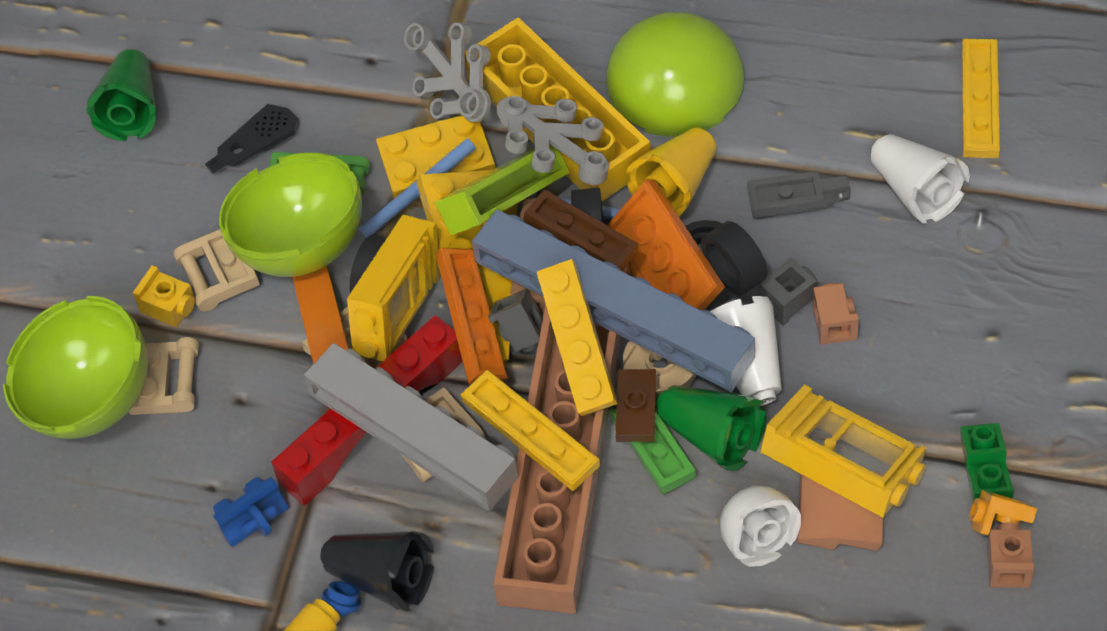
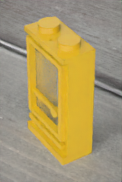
(393, 287)
(843, 452)

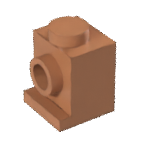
(834, 314)
(1010, 557)

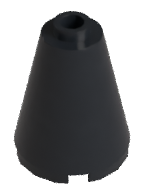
(382, 565)

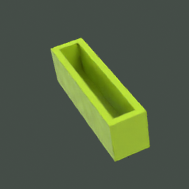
(497, 191)

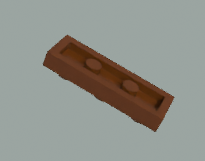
(579, 229)

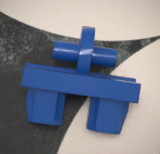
(251, 511)

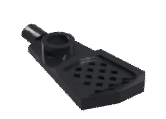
(259, 133)

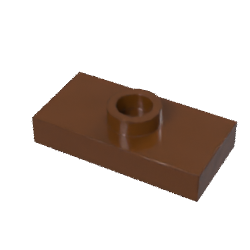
(636, 405)

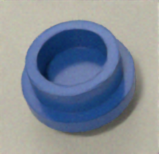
(342, 597)

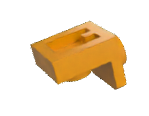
(1006, 509)

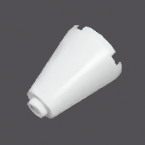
(920, 176)
(763, 375)

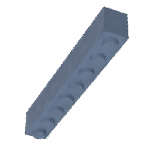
(621, 302)

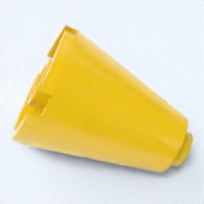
(675, 167)

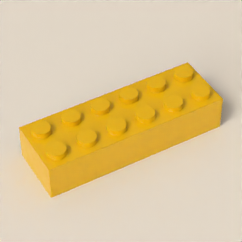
(532, 70)

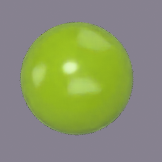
(674, 74)
(292, 214)
(76, 368)

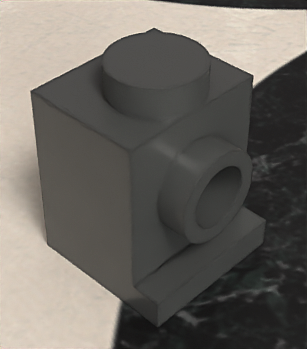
(788, 289)
(518, 320)

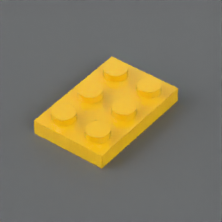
(419, 149)

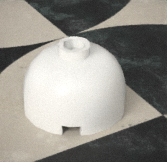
(758, 524)

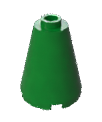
(124, 98)
(714, 422)

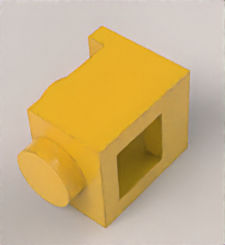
(164, 297)

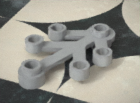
(473, 100)
(517, 112)

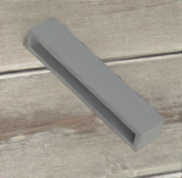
(412, 426)

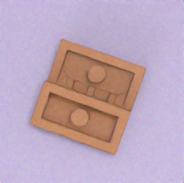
(835, 520)

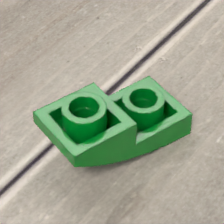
(986, 460)

